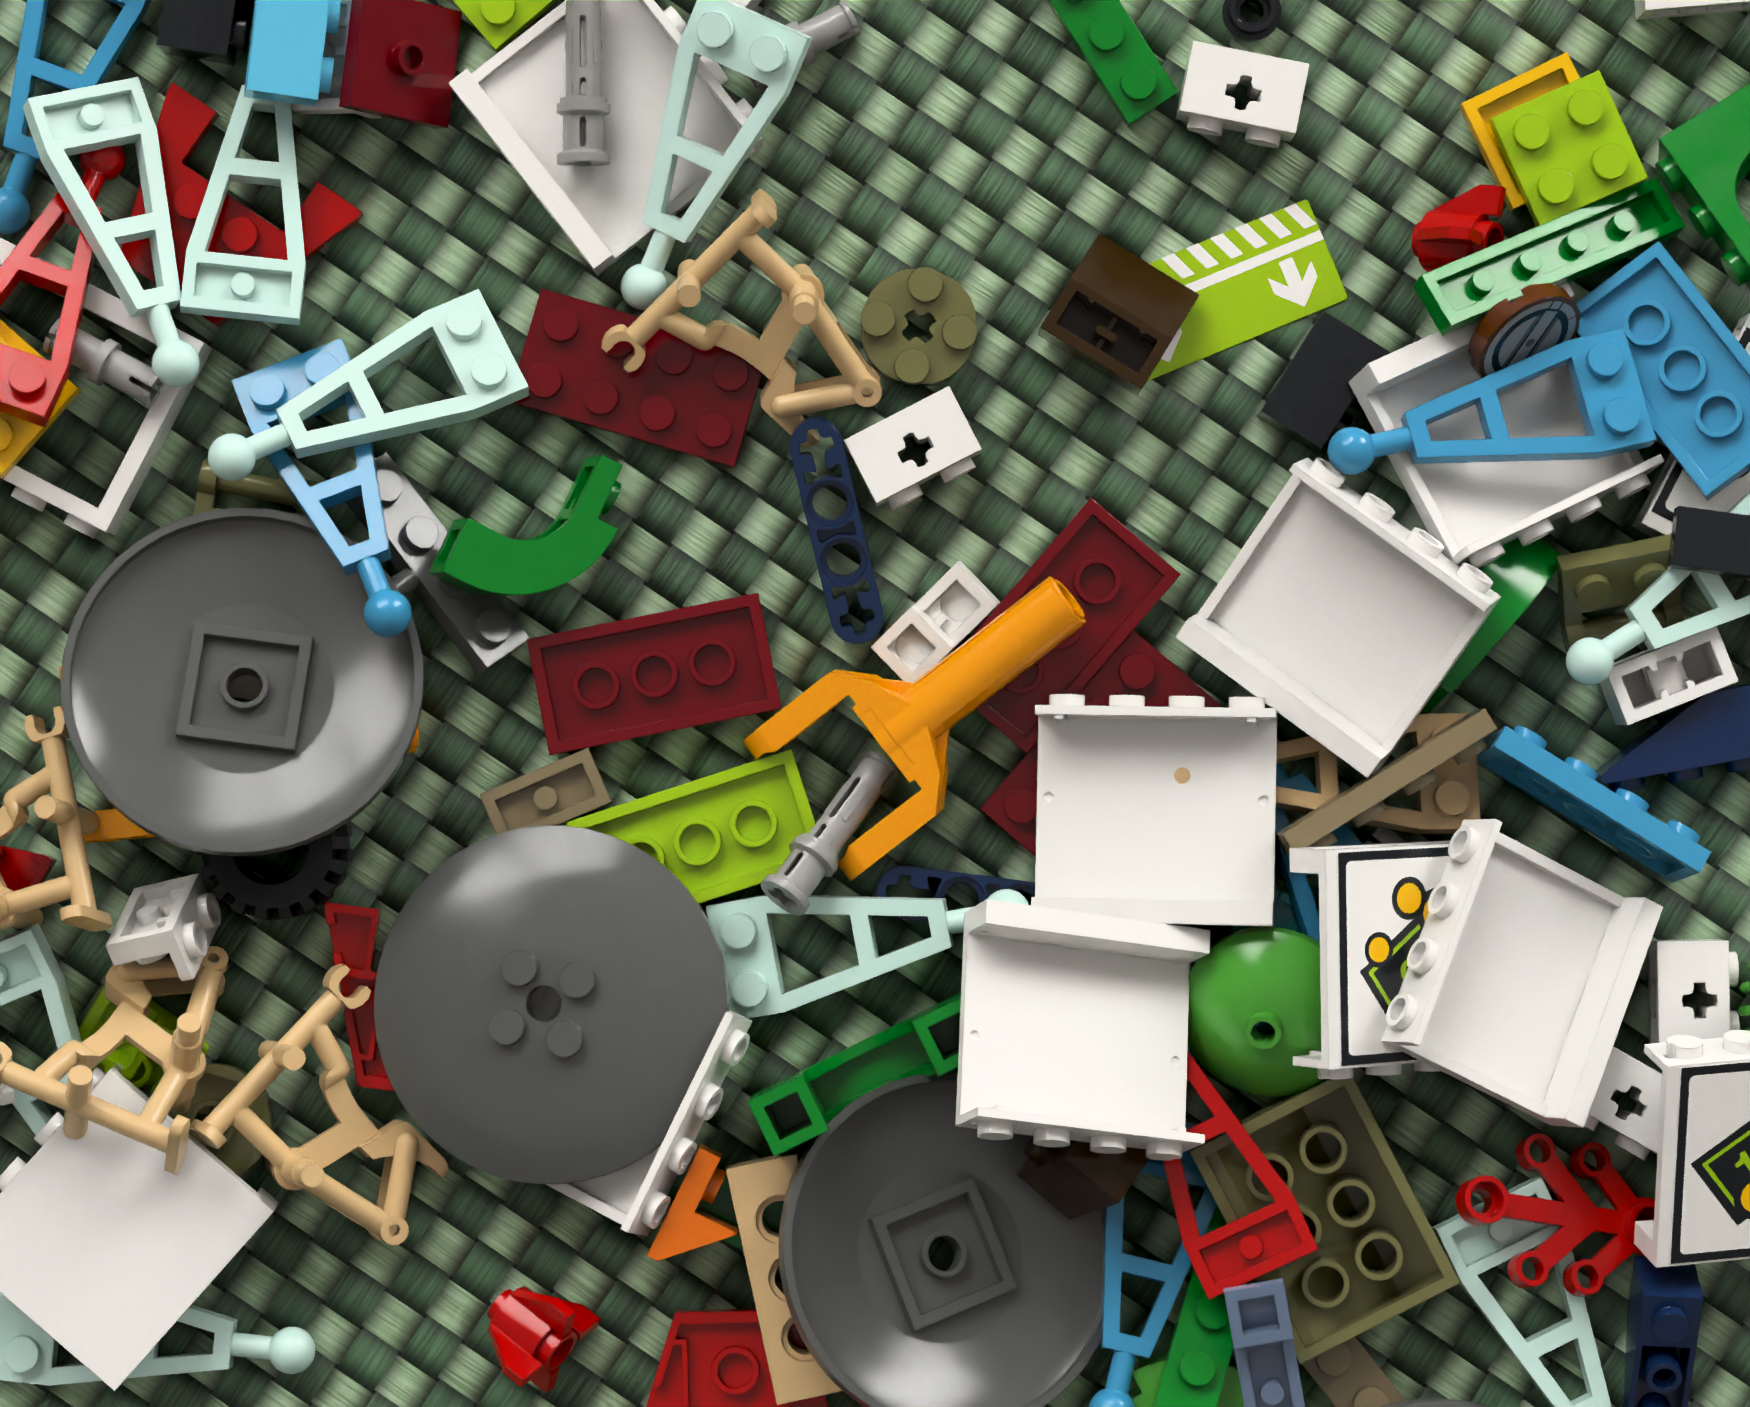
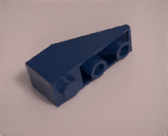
(1689, 737)
(1661, 1334)

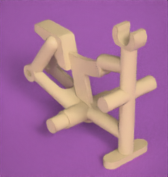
(800, 305)
(21, 907)
(180, 1055)
(303, 1166)

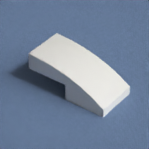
(935, 623)

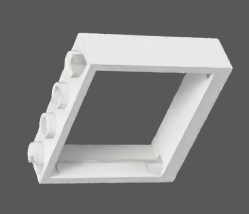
(144, 448)

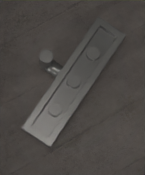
(473, 621)

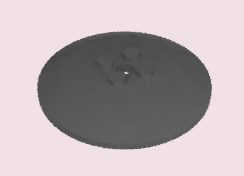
(171, 634)
(634, 1021)
(854, 1263)

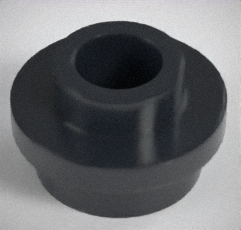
(1251, 30)

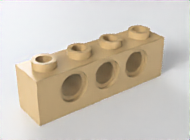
(752, 1188)

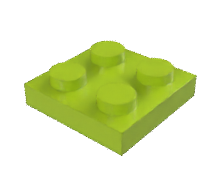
(1568, 148)

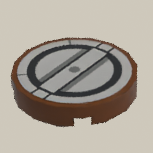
(1523, 327)

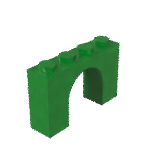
(1707, 164)
(806, 1100)

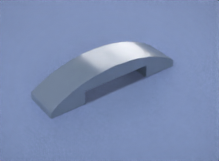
(1264, 1344)

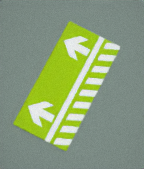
(1250, 283)

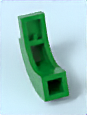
(503, 566)
(1518, 580)

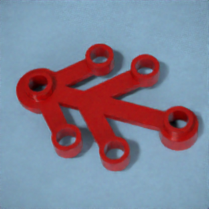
(1573, 1213)

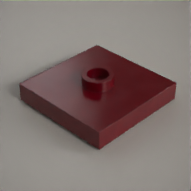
(401, 60)

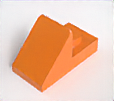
(687, 1225)

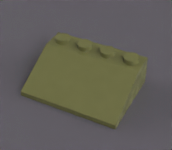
(1368, 1225)

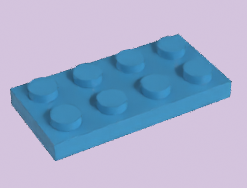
(1685, 362)
(1611, 816)

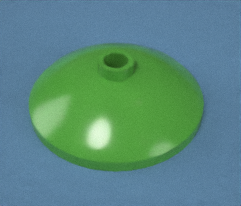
(1250, 980)

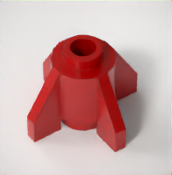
(1459, 227)
(536, 1334)

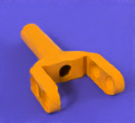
(916, 717)

